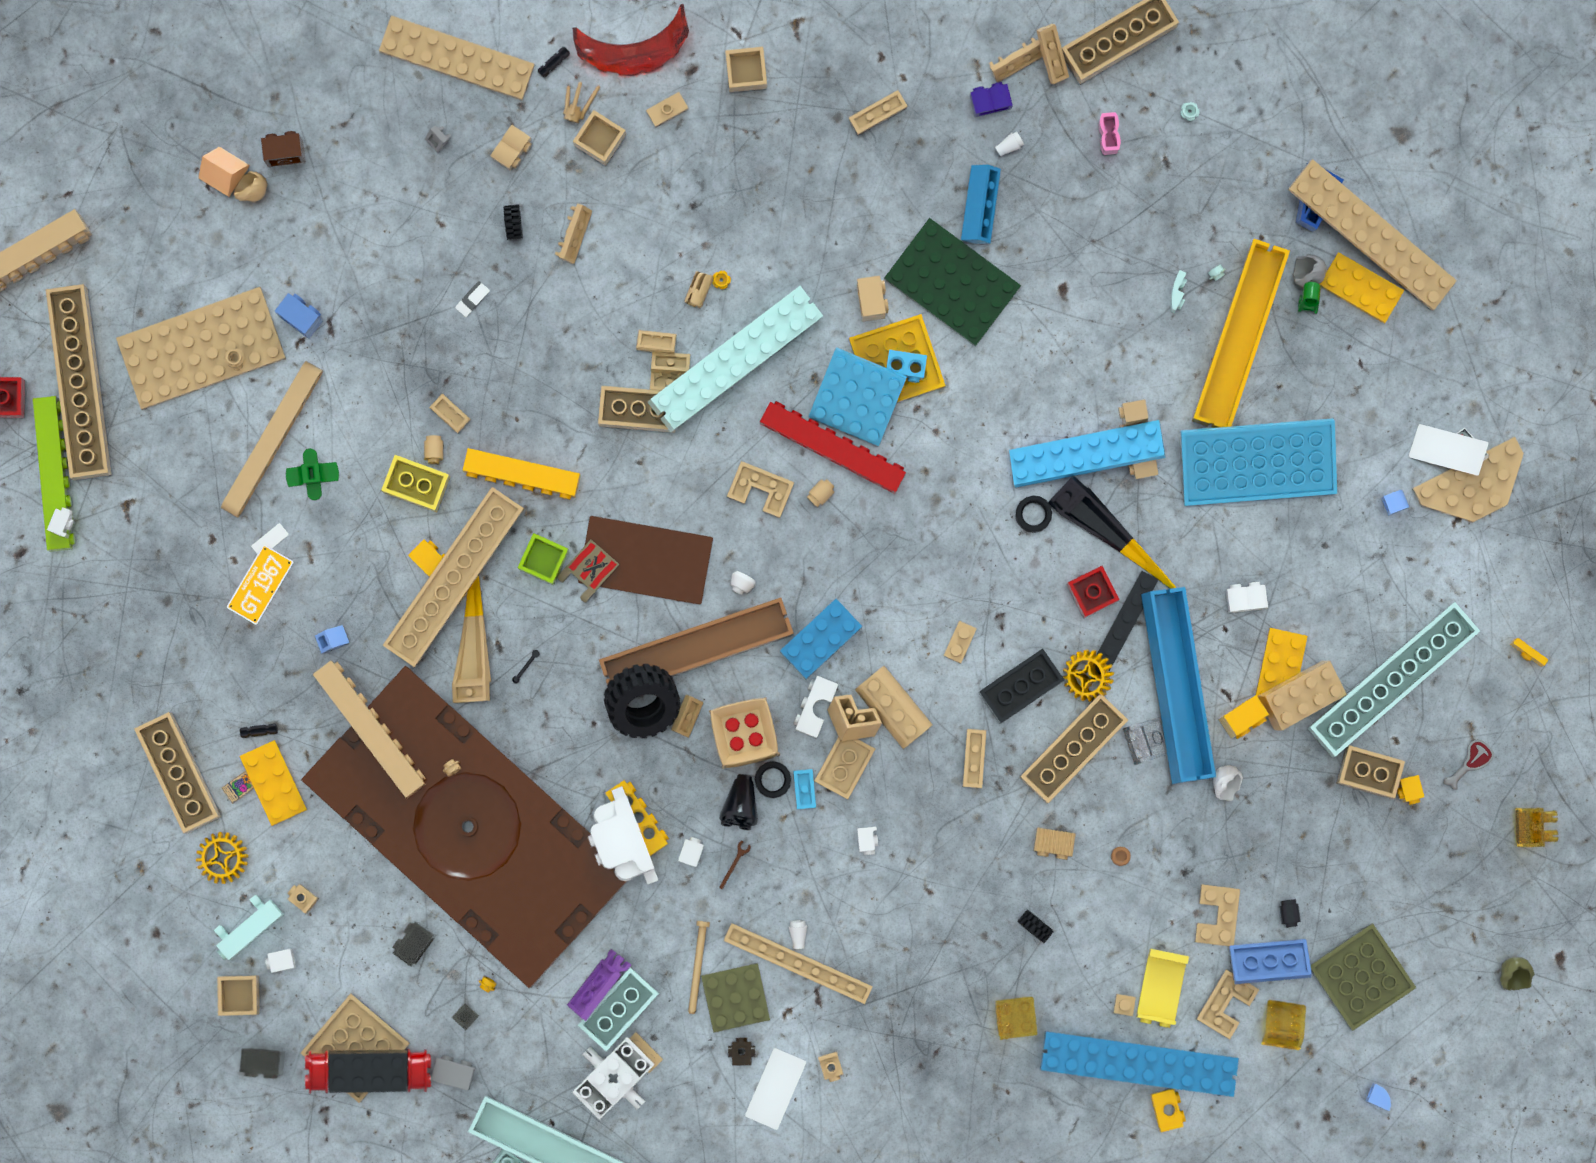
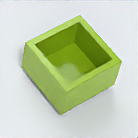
(543, 559)

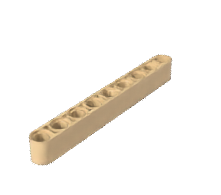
(271, 439)

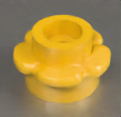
(716, 280)
(487, 984)

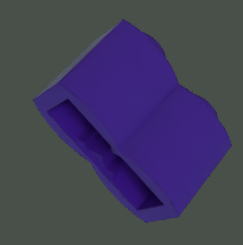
(991, 99)

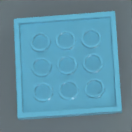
(857, 396)

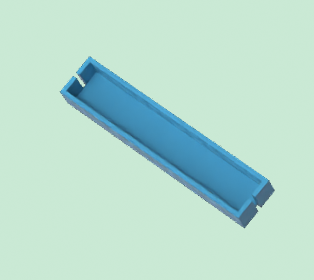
(1178, 685)
(1139, 1064)

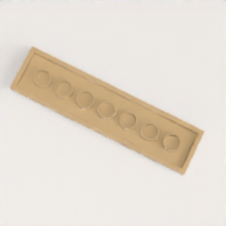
(456, 57)

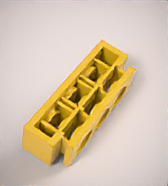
(659, 840)

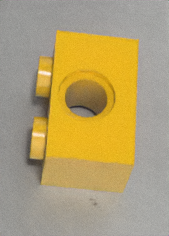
(1159, 1101)

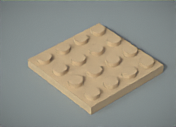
(355, 1028)

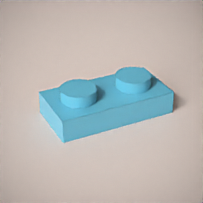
(804, 789)

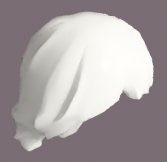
(1227, 782)

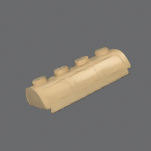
(894, 707)

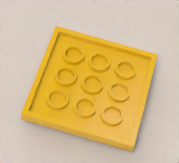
(905, 336)

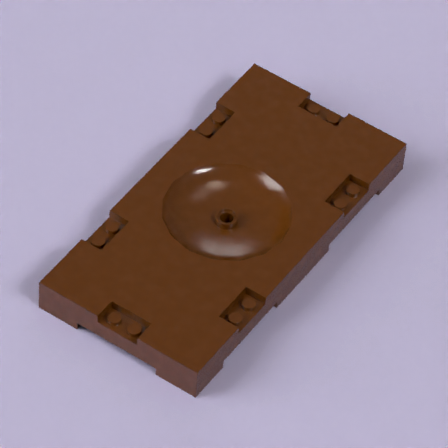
(516, 880)

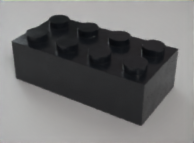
(1021, 686)

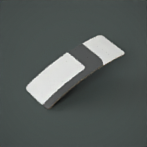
(472, 298)

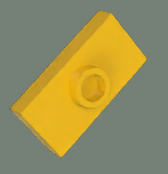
(1528, 652)

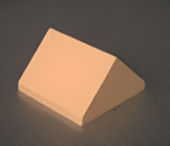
(222, 170)

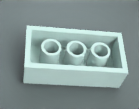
(619, 1009)

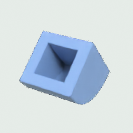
(1395, 502)
(331, 639)
(1379, 1097)

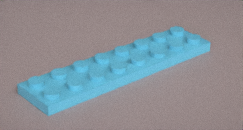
(1087, 453)

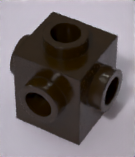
(738, 1059)

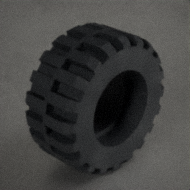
(646, 719)

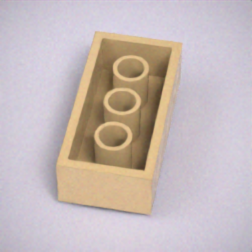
(629, 409)
(1302, 695)

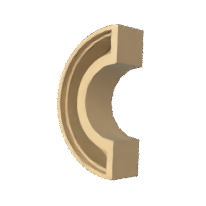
(1132, 414)

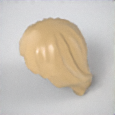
(251, 187)

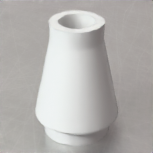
(1010, 143)
(798, 933)

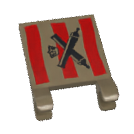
(591, 567)

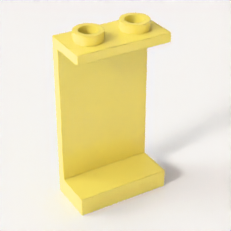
(1161, 987)

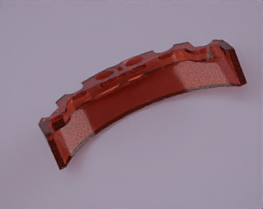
(635, 57)

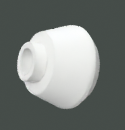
(742, 583)

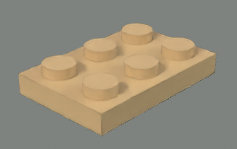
(844, 766)

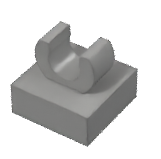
(437, 138)

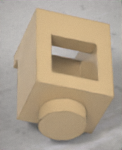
(309, 898)
(827, 1059)

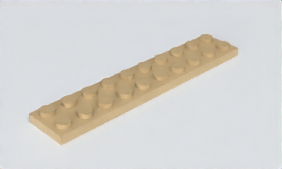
(1372, 234)
(453, 577)

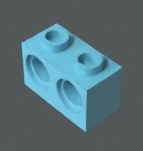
(907, 360)

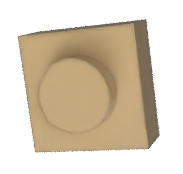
(1124, 1005)

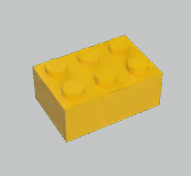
(1244, 716)

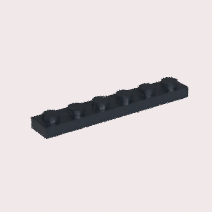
(1126, 618)

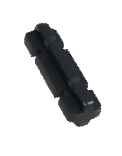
(553, 62)
(259, 730)

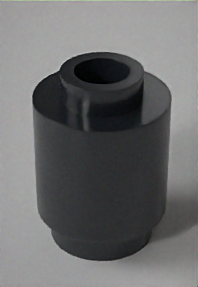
(1289, 913)

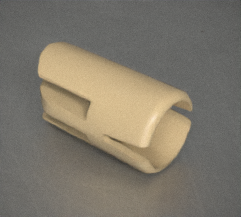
(698, 289)

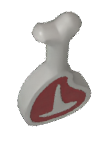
(1478, 756)

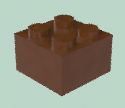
(283, 149)

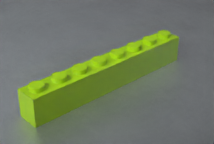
(52, 467)

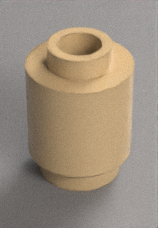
(433, 449)
(821, 492)

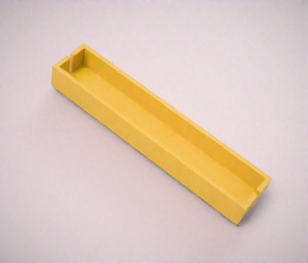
(1240, 335)

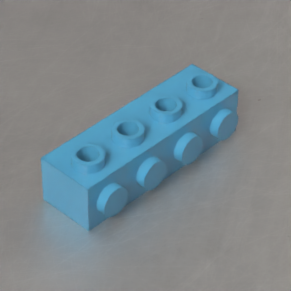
(980, 204)

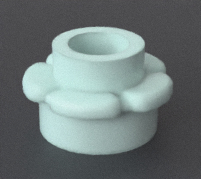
(1189, 106)
(1216, 272)

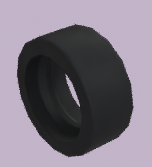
(1033, 528)
(787, 779)

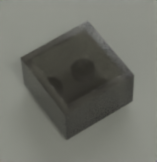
(413, 943)
(262, 1062)

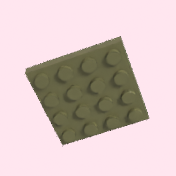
(1362, 977)

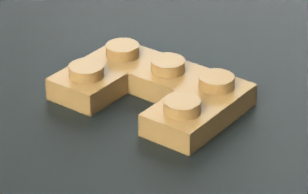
(751, 476)
(1227, 901)
(1212, 1011)

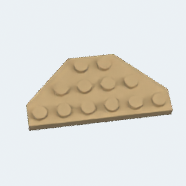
(1473, 495)

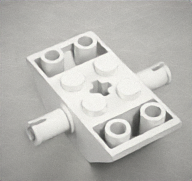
(598, 1092)

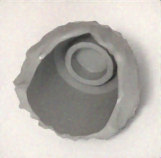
(1309, 269)

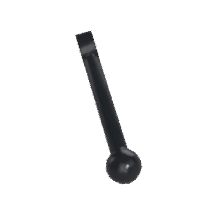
(535, 654)

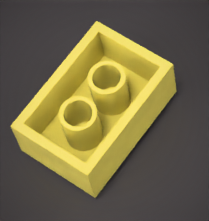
(415, 483)

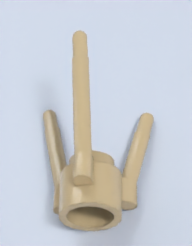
(572, 112)

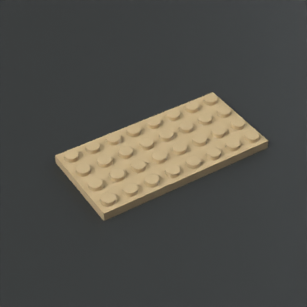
(191, 348)

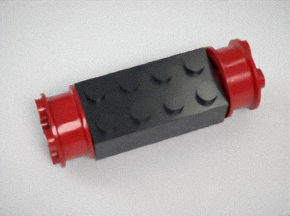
(367, 1071)

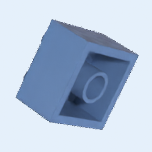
(299, 316)

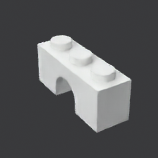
(820, 690)

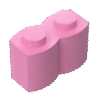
(1110, 138)

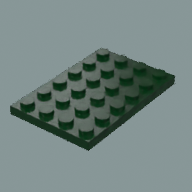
(952, 282)

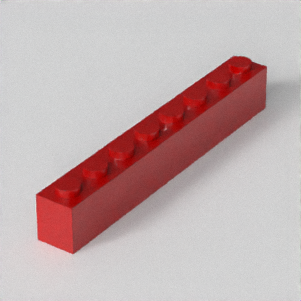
(833, 447)

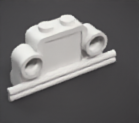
(620, 840)

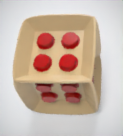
(744, 733)

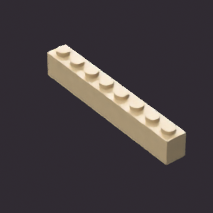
(369, 729)

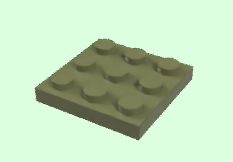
(735, 997)

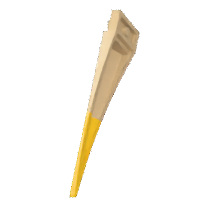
(472, 665)

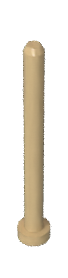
(697, 965)

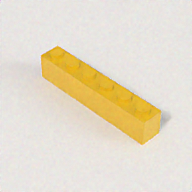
(522, 473)

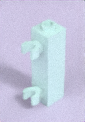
(249, 930)

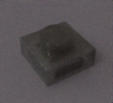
(465, 1016)

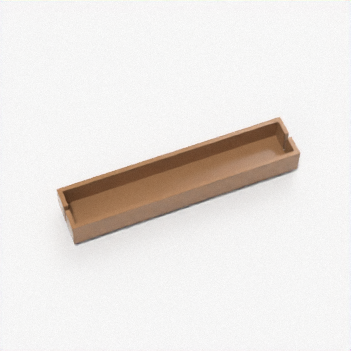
(707, 641)

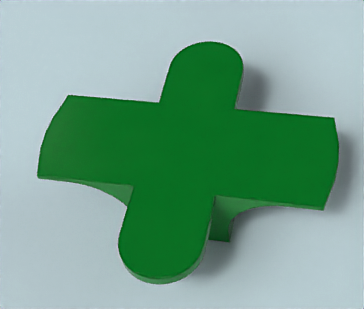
(312, 474)

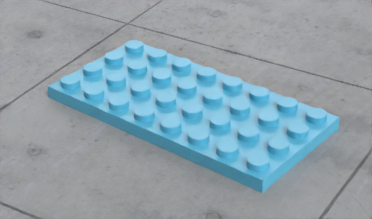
(1259, 462)

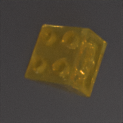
(1016, 1017)
(1284, 1025)

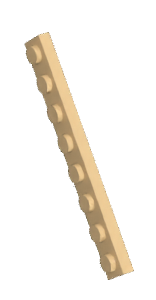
(798, 963)

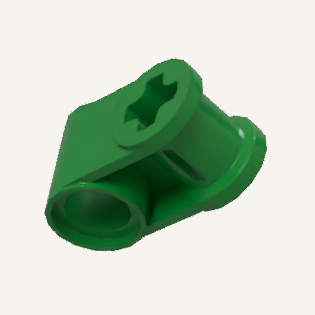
(1310, 297)

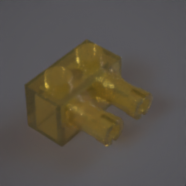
(1530, 827)

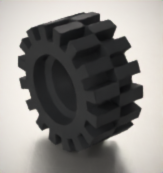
(513, 222)
(1035, 926)

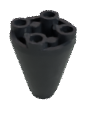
(740, 804)

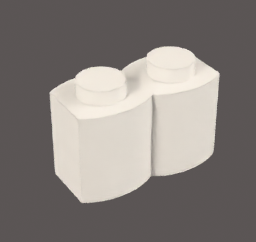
(1246, 598)

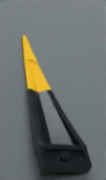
(1086, 510)

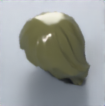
(1516, 974)

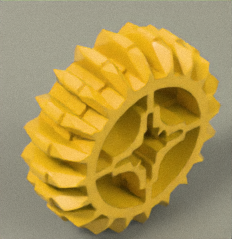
(1093, 660)
(228, 874)

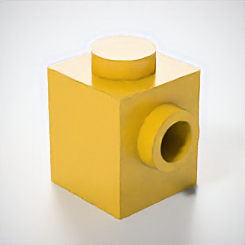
(1410, 790)

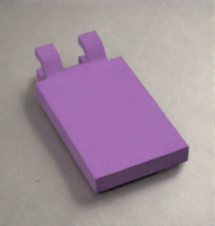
(597, 985)

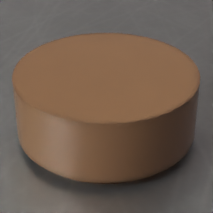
(1120, 856)

